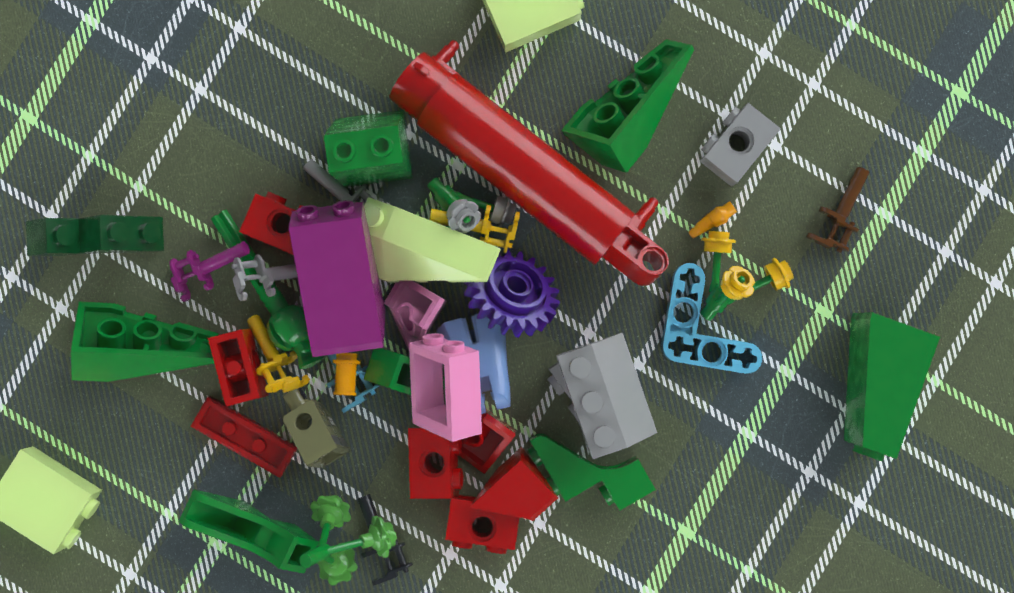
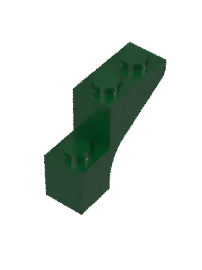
(94, 235)

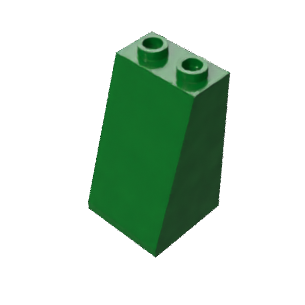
(368, 149)
(884, 382)

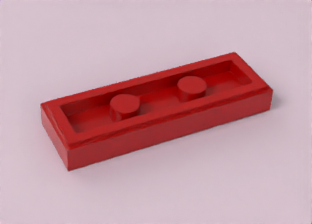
(244, 436)

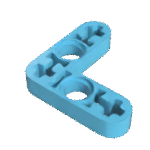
(688, 330)

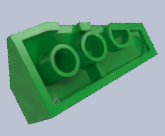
(625, 118)
(124, 345)

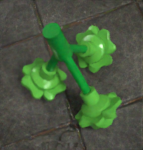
(338, 560)

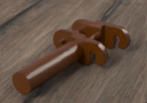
(842, 212)

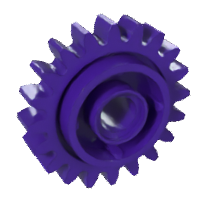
(515, 296)

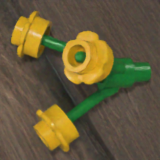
(737, 281)

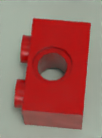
(262, 219)
(236, 366)
(423, 478)
(463, 535)

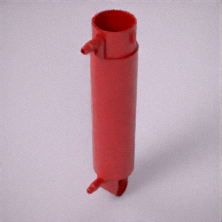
(527, 168)

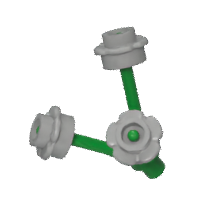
(463, 210)

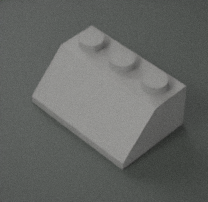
(606, 395)

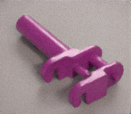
(203, 268)

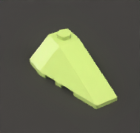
(423, 250)

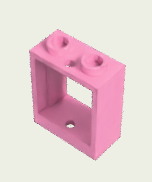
(462, 411)

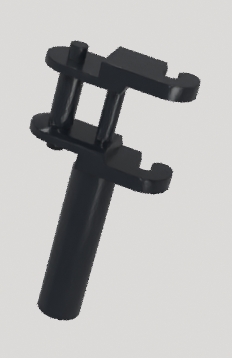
(369, 510)

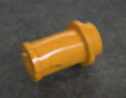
(345, 374)

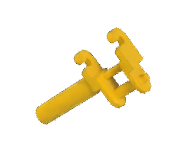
(484, 226)
(274, 360)

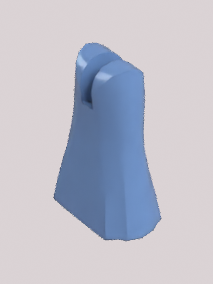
(492, 356)

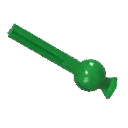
(287, 322)

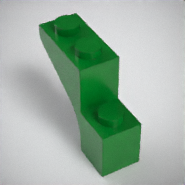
(574, 474)
(247, 528)

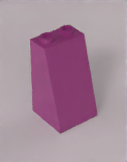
(338, 278)

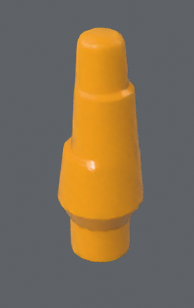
(715, 218)

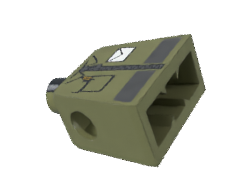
(320, 442)

